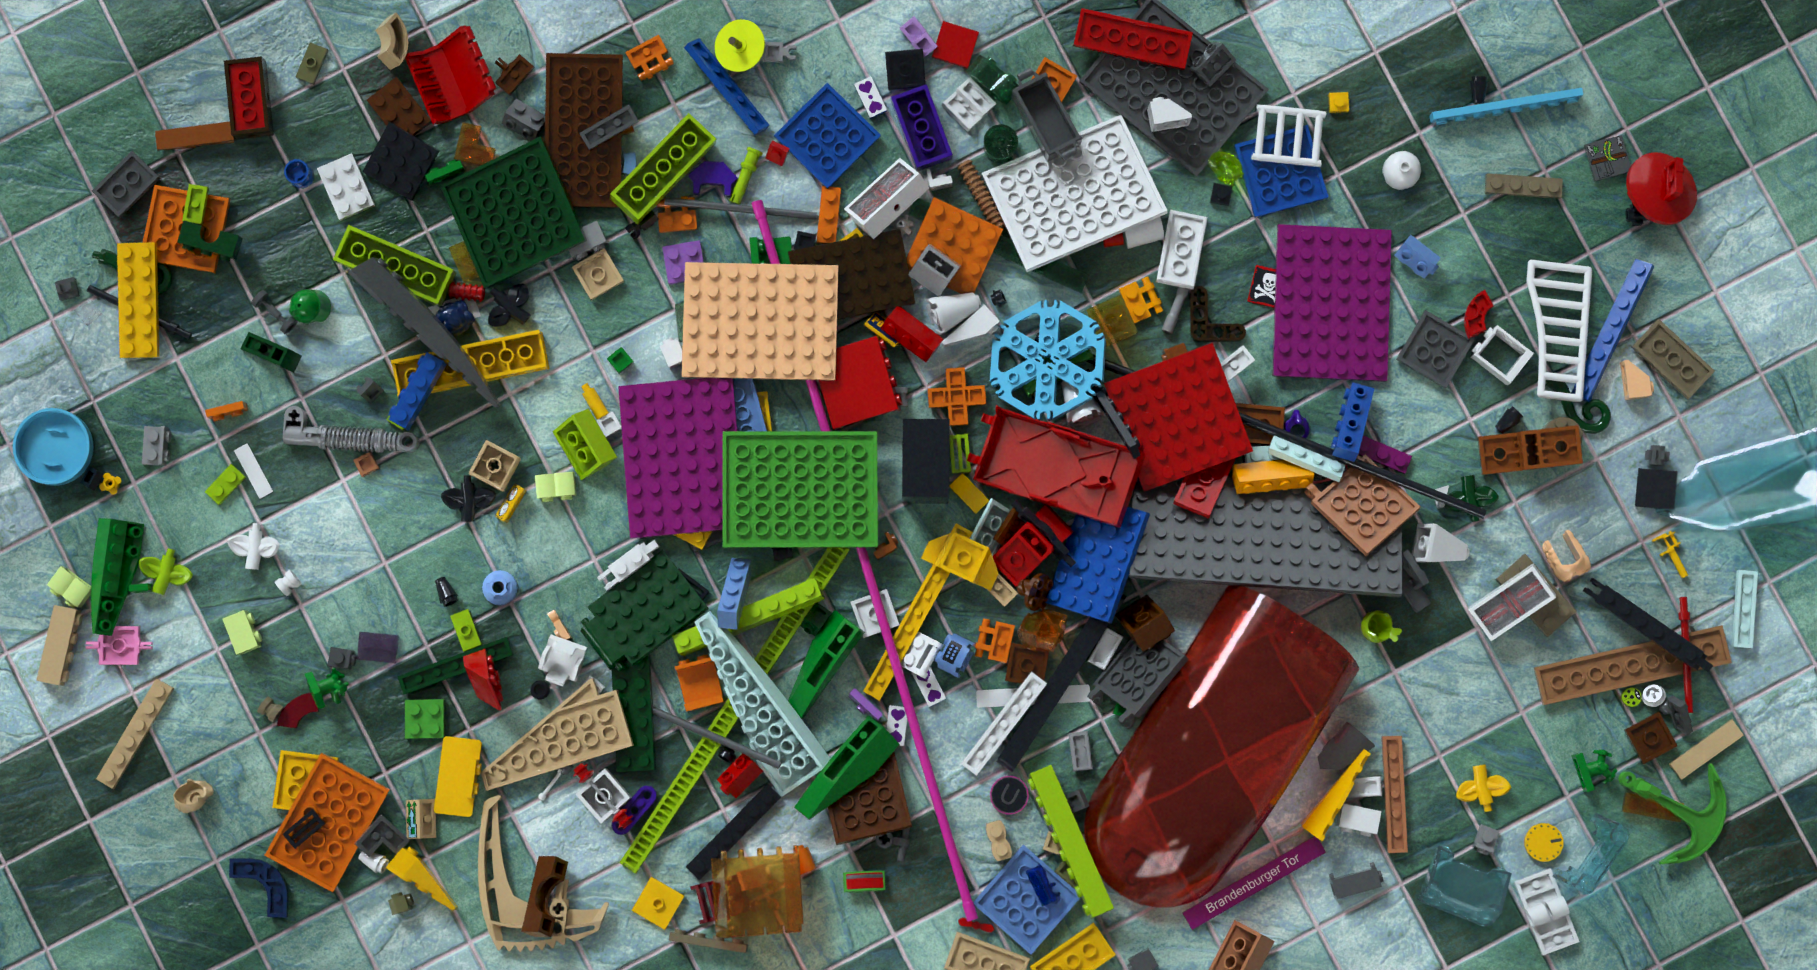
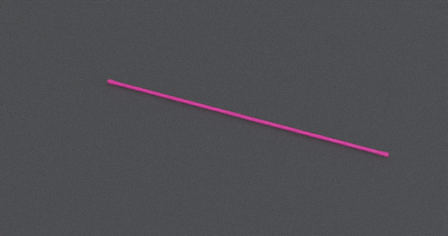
(968, 904)

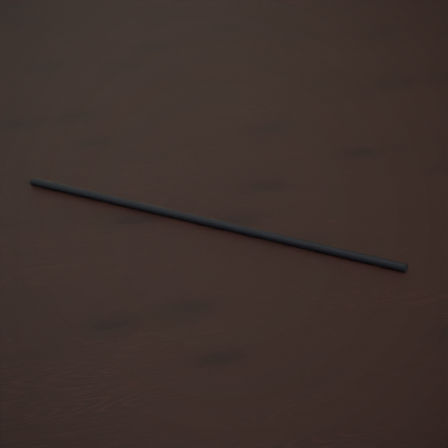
(1327, 452)

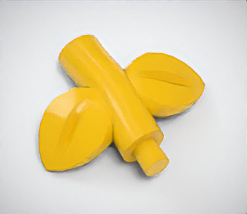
(1483, 787)

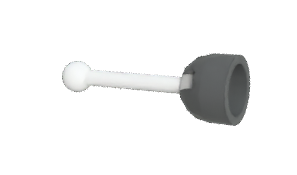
(562, 771)

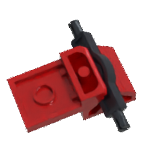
(1033, 543)

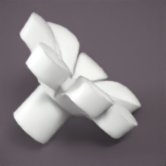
(906, 224)

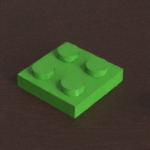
(425, 718)

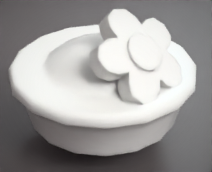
(1653, 695)

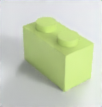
(242, 632)

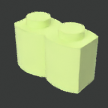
(555, 485)
(70, 587)

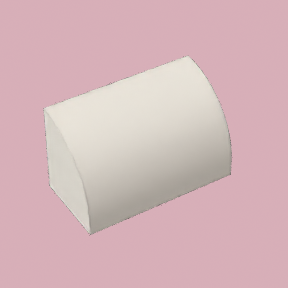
(1144, 233)

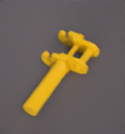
(1672, 552)

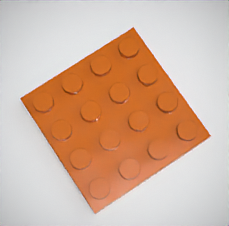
(165, 225)
(961, 238)

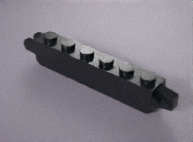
(1649, 626)

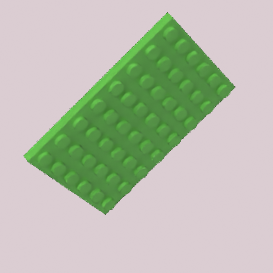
(800, 489)

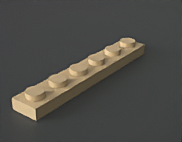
(135, 733)

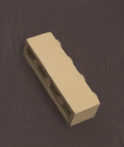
(59, 645)

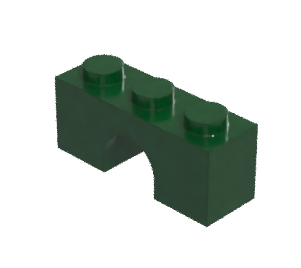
(226, 245)

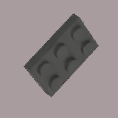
(126, 184)

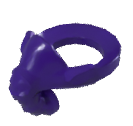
(1295, 419)

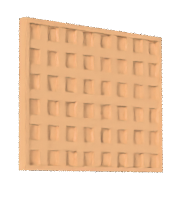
(760, 321)

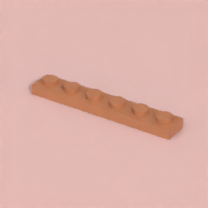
(1394, 794)

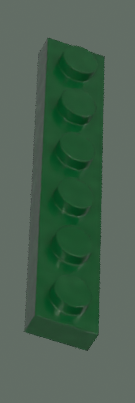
(450, 667)

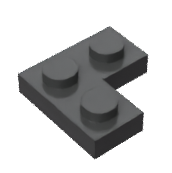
(381, 832)

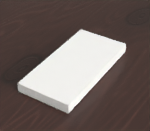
(1181, 249)

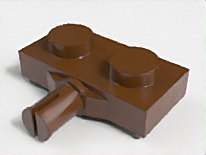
(513, 73)

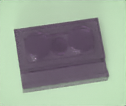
(377, 647)

